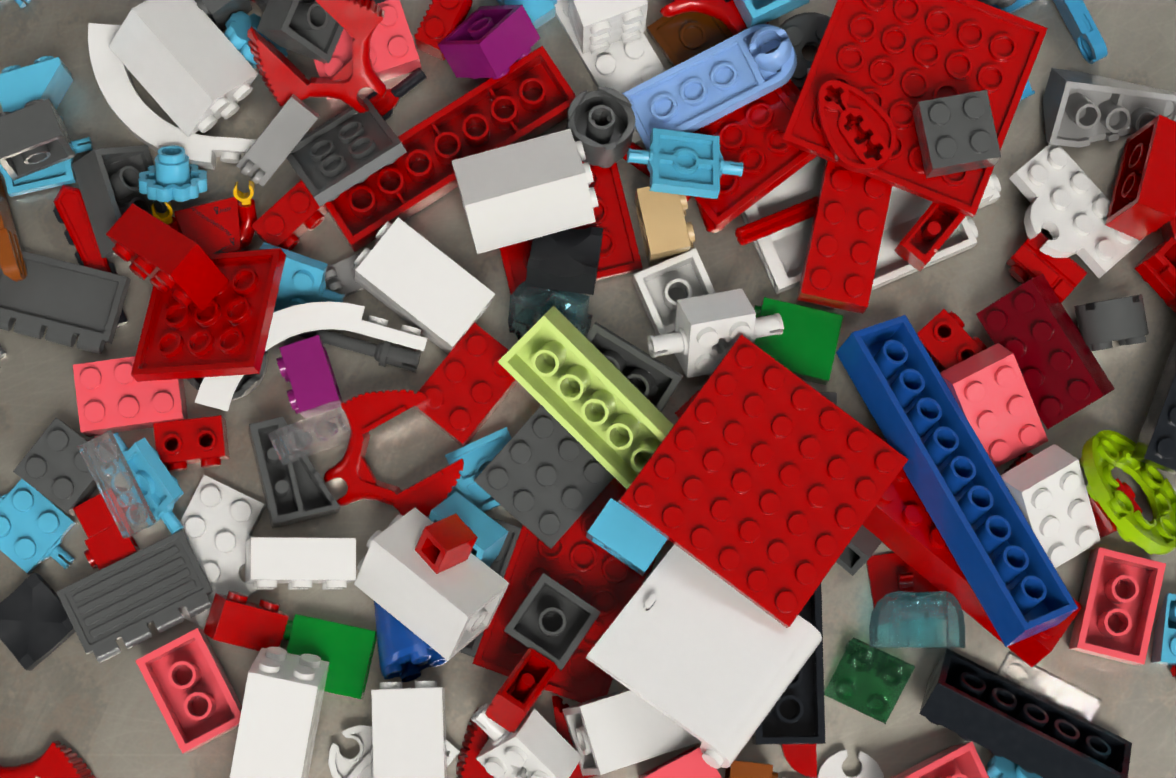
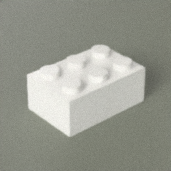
(606, 22)
(1054, 503)
(300, 562)

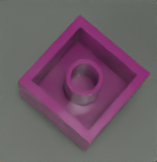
(489, 42)
(311, 377)

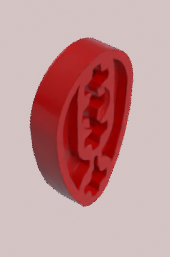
(873, 120)

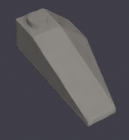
(1098, 108)

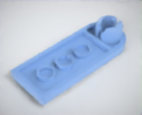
(714, 82)

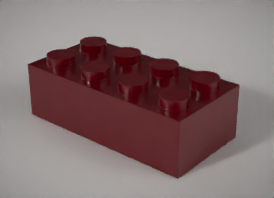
(1048, 350)

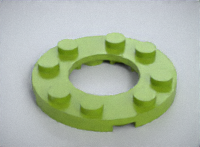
(1112, 450)

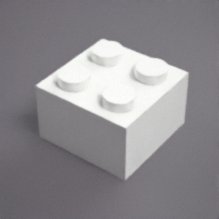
(668, 282)

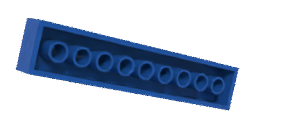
(956, 480)

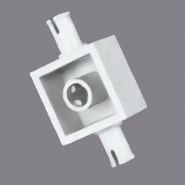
(709, 328)
(530, 752)

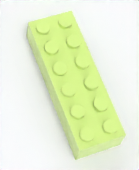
(587, 395)

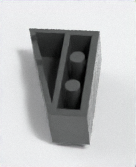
(292, 490)

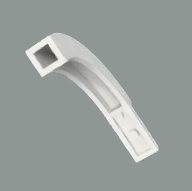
(140, 120)
(307, 317)

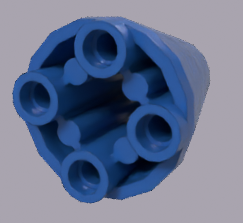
(400, 650)

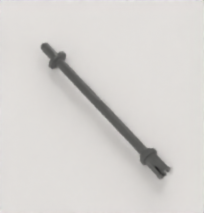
(384, 352)

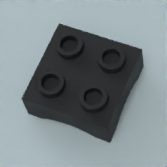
(566, 260)
(33, 622)

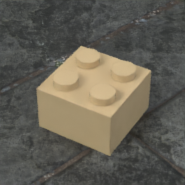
(663, 224)

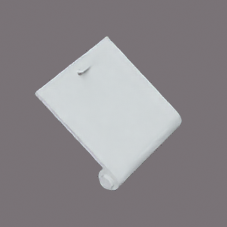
(703, 654)

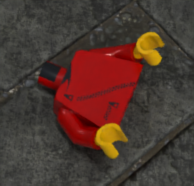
(216, 225)

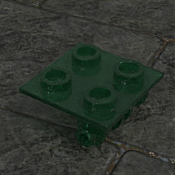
(869, 680)

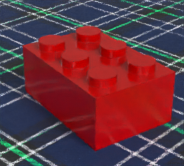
(1146, 181)
(166, 258)
(467, 386)

